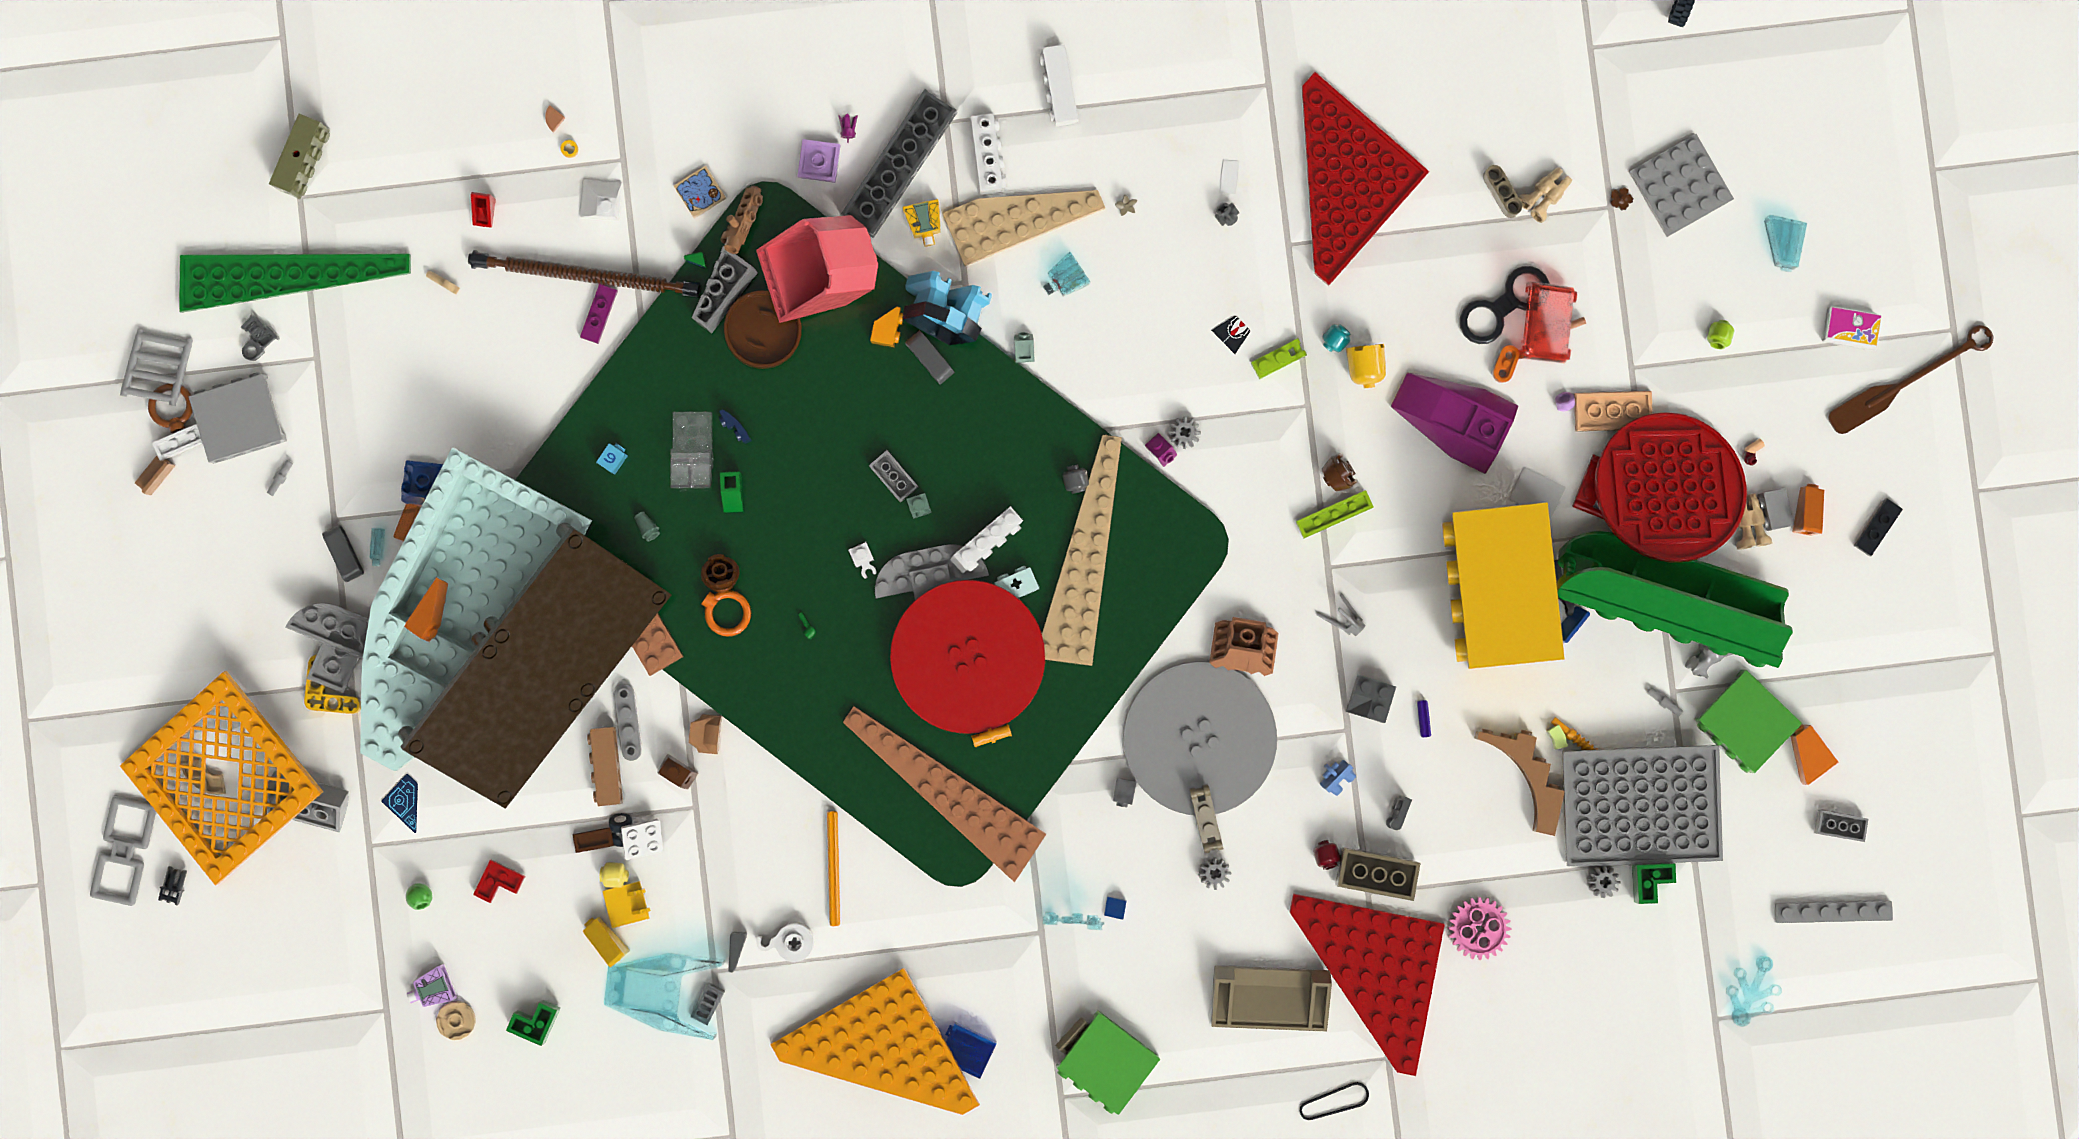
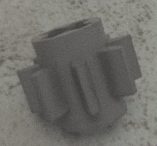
(1227, 214)

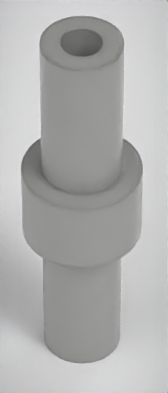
(279, 478)
(1665, 702)

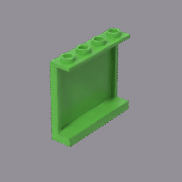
(1748, 722)
(1108, 1063)

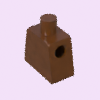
(677, 772)

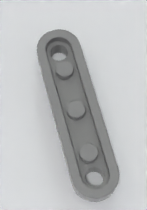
(628, 722)

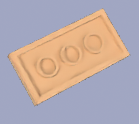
(1610, 409)

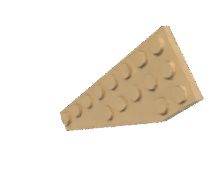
(1003, 222)

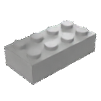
(893, 476)
(1841, 825)

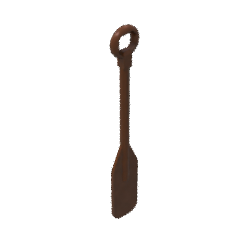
(1879, 398)

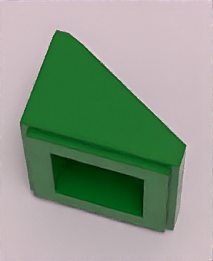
(697, 259)

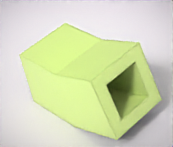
(1558, 737)

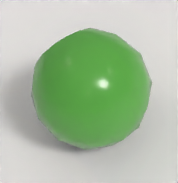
(418, 896)

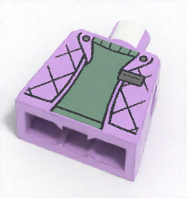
(433, 988)

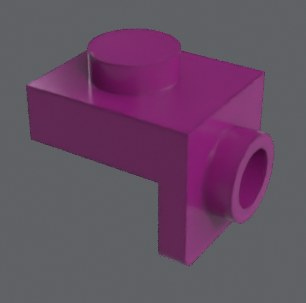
(1161, 449)

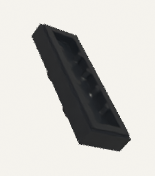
(1878, 527)

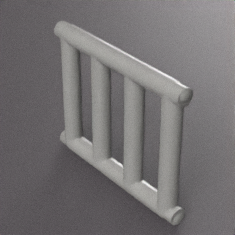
(176, 381)

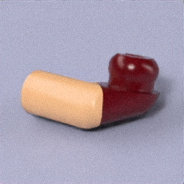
(1750, 452)

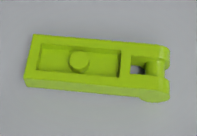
(1278, 359)

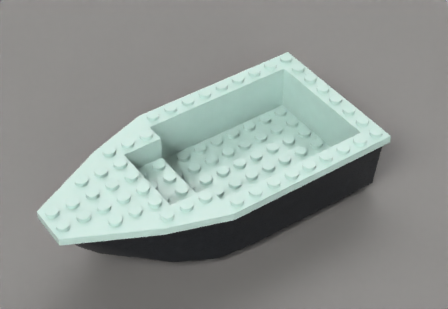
(486, 543)

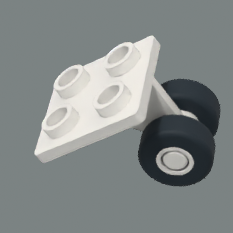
(637, 838)

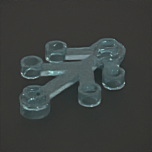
(1093, 921)
(1752, 994)

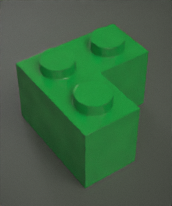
(1646, 879)
(535, 1028)

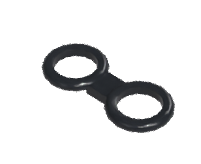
(1500, 307)

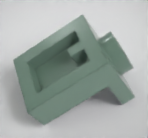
(1024, 347)

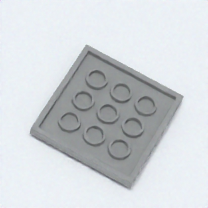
(1681, 185)

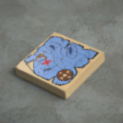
(699, 192)

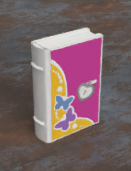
(1852, 328)

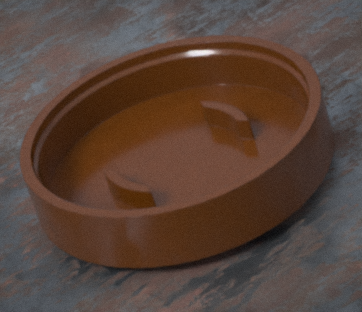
(756, 334)

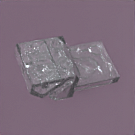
(692, 450)

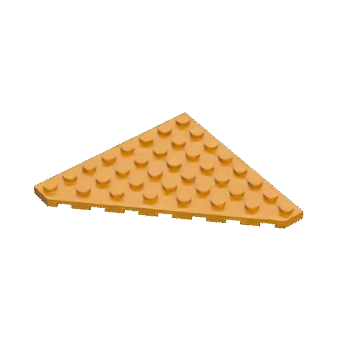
(885, 1044)

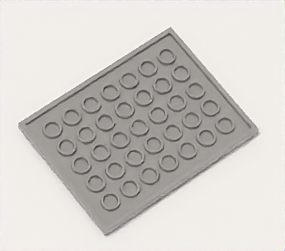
(1642, 805)

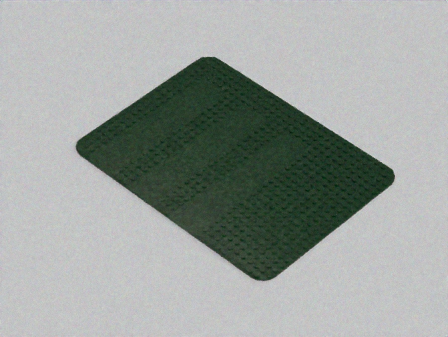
(809, 496)

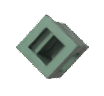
(919, 505)

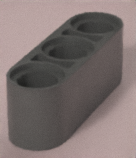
(929, 357)
(343, 553)

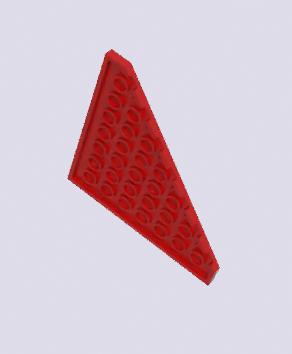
(1353, 176)
(1381, 966)

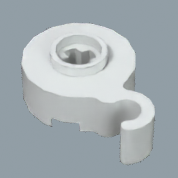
(782, 940)

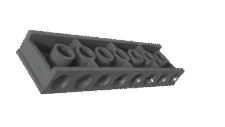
(900, 162)

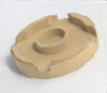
(456, 1020)

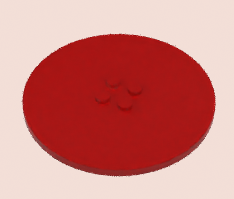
(1670, 487)
(967, 656)

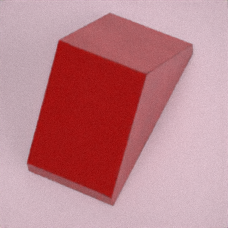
(482, 209)

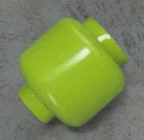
(1720, 334)

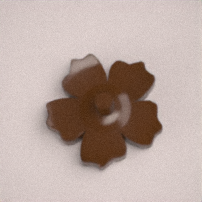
(1621, 198)

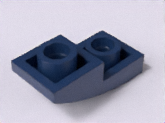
(729, 421)

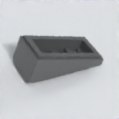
(737, 942)
(714, 989)

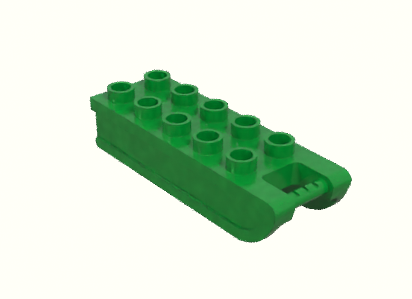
(1682, 599)

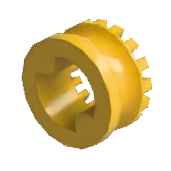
(565, 153)

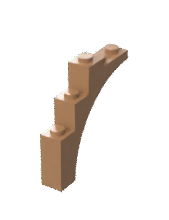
(1520, 750)

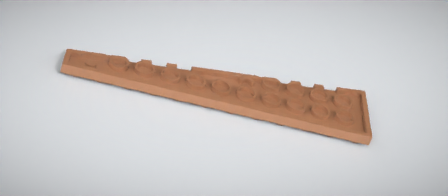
(984, 821)

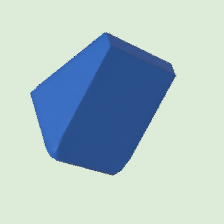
(1115, 908)

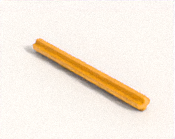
(833, 868)

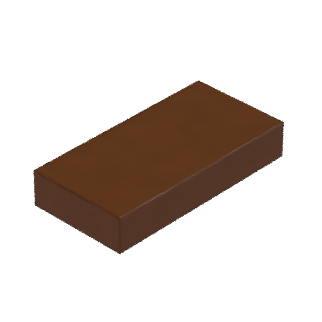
(593, 840)

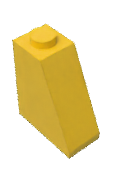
(605, 941)

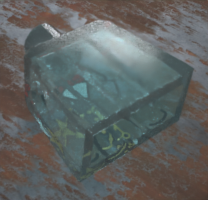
(1066, 277)

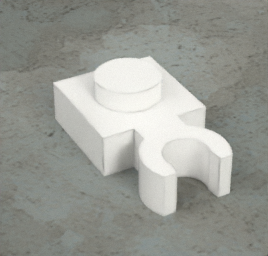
(861, 557)

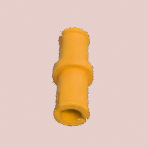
(991, 735)

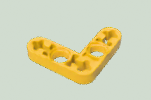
(319, 693)

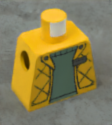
(924, 220)

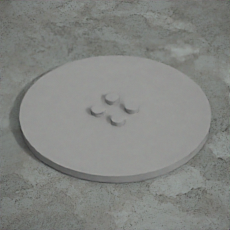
(1199, 730)

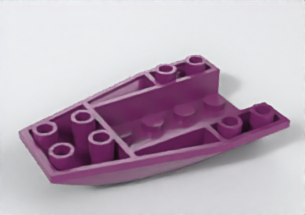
(1456, 417)

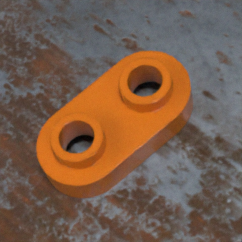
(1505, 364)

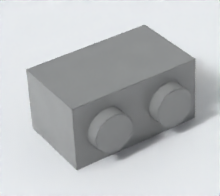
(1776, 509)

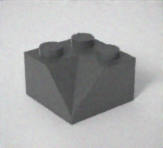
(1371, 699)

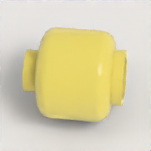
(613, 875)

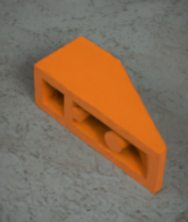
(428, 614)

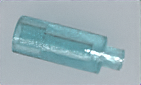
(377, 545)

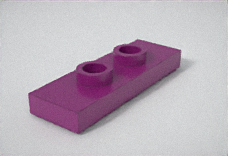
(598, 314)

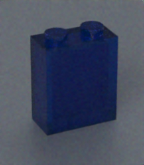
(970, 1048)

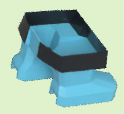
(929, 312)

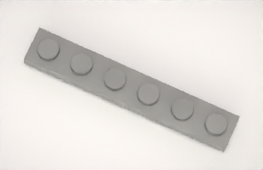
(1833, 912)

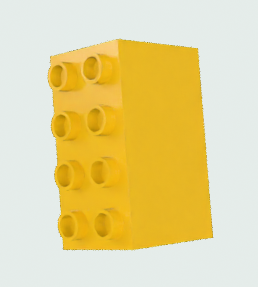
(1504, 586)

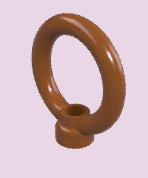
(174, 424)

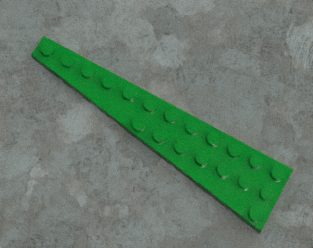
(236, 279)

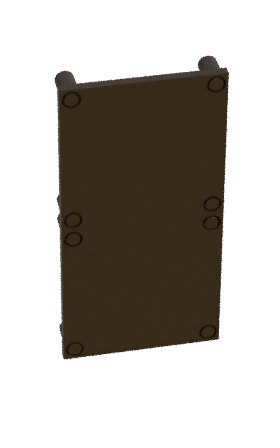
(535, 668)

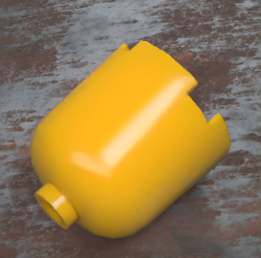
(1367, 364)

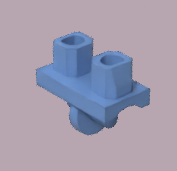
(1335, 775)

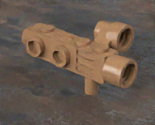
(742, 221)

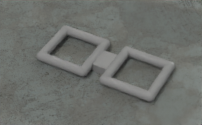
(123, 851)

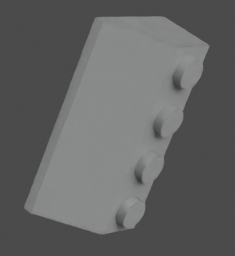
(324, 812)

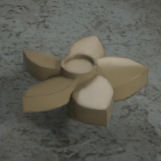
(1126, 205)

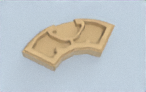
(213, 783)

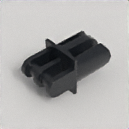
(173, 882)

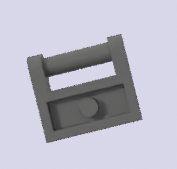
(1401, 809)

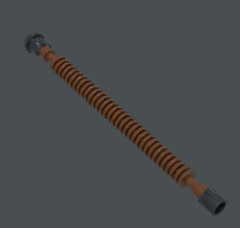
(533, 267)

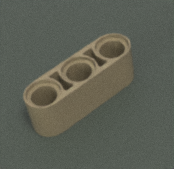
(1502, 181)

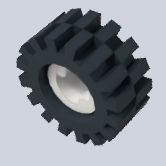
(1680, 12)

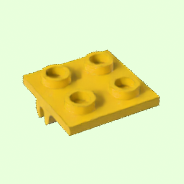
(626, 904)

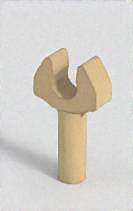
(443, 282)

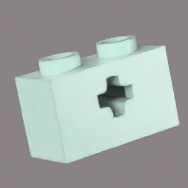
(1022, 574)

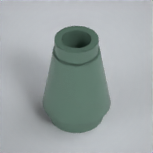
(647, 527)

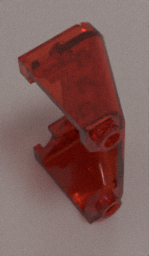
(1547, 322)

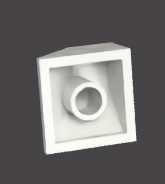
(601, 200)

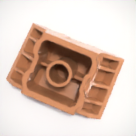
(1244, 646)

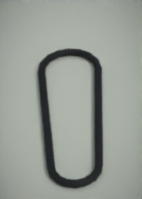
(1337, 1111)

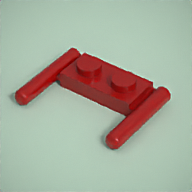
(1586, 493)

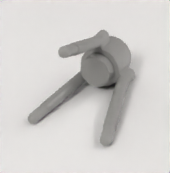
(1354, 624)

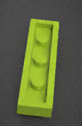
(1334, 514)

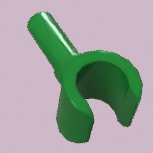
(809, 632)

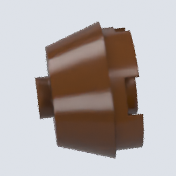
(1339, 473)
(720, 573)

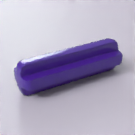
(1424, 718)

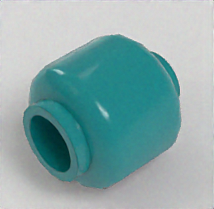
(1336, 338)

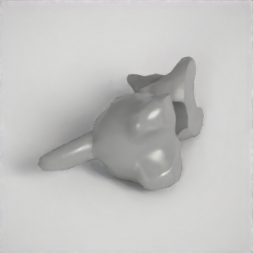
(1700, 663)

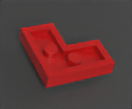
(497, 876)

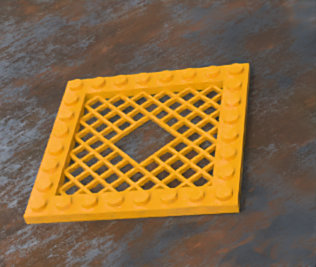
(170, 810)

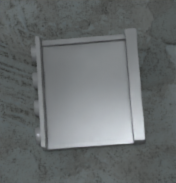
(236, 418)

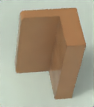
(154, 475)

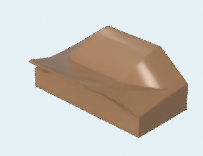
(706, 733)

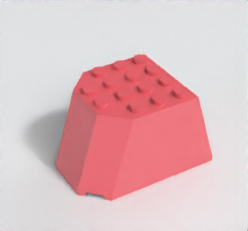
(818, 266)

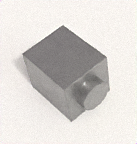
(1124, 792)

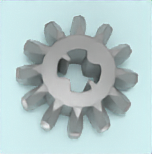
(1186, 426)
(1213, 866)
(1607, 887)

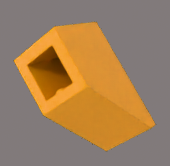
(886, 328)

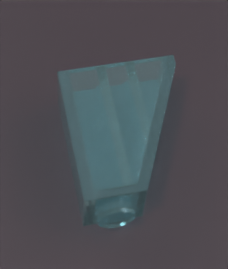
(1785, 241)

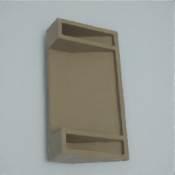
(1271, 998)

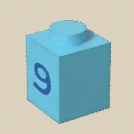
(612, 458)

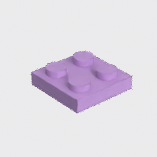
(819, 160)

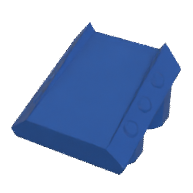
(418, 481)

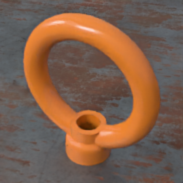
(711, 600)

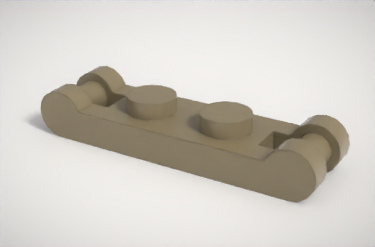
(1206, 818)

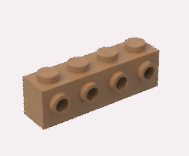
(606, 766)

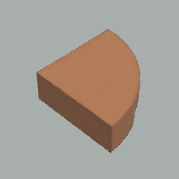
(553, 118)

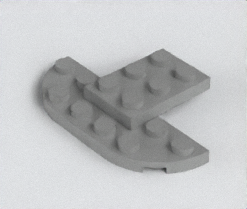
(922, 571)
(342, 642)

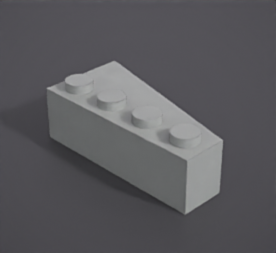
(723, 289)

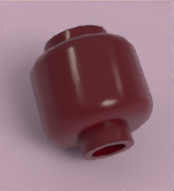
(1326, 855)

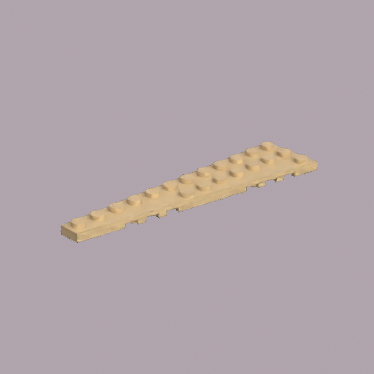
(1075, 607)

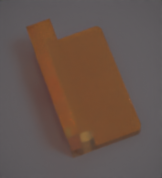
(406, 520)

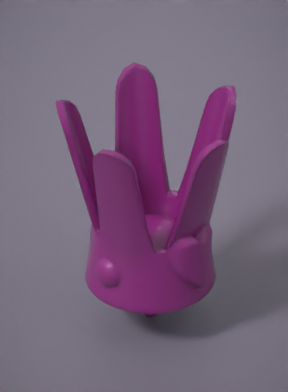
(846, 131)

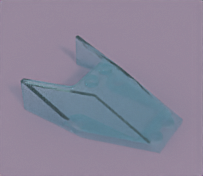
(651, 990)

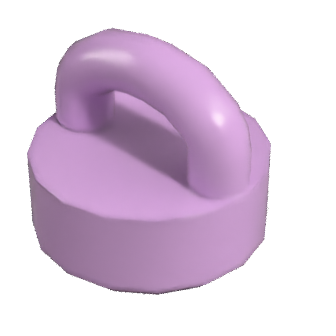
(1565, 401)

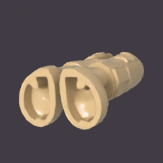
(1551, 192)
(1755, 518)

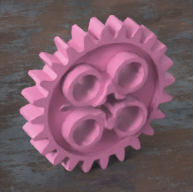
(1494, 937)

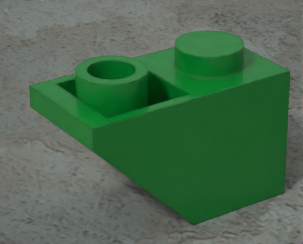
(731, 491)

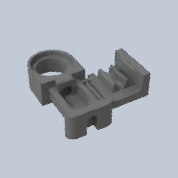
(260, 335)

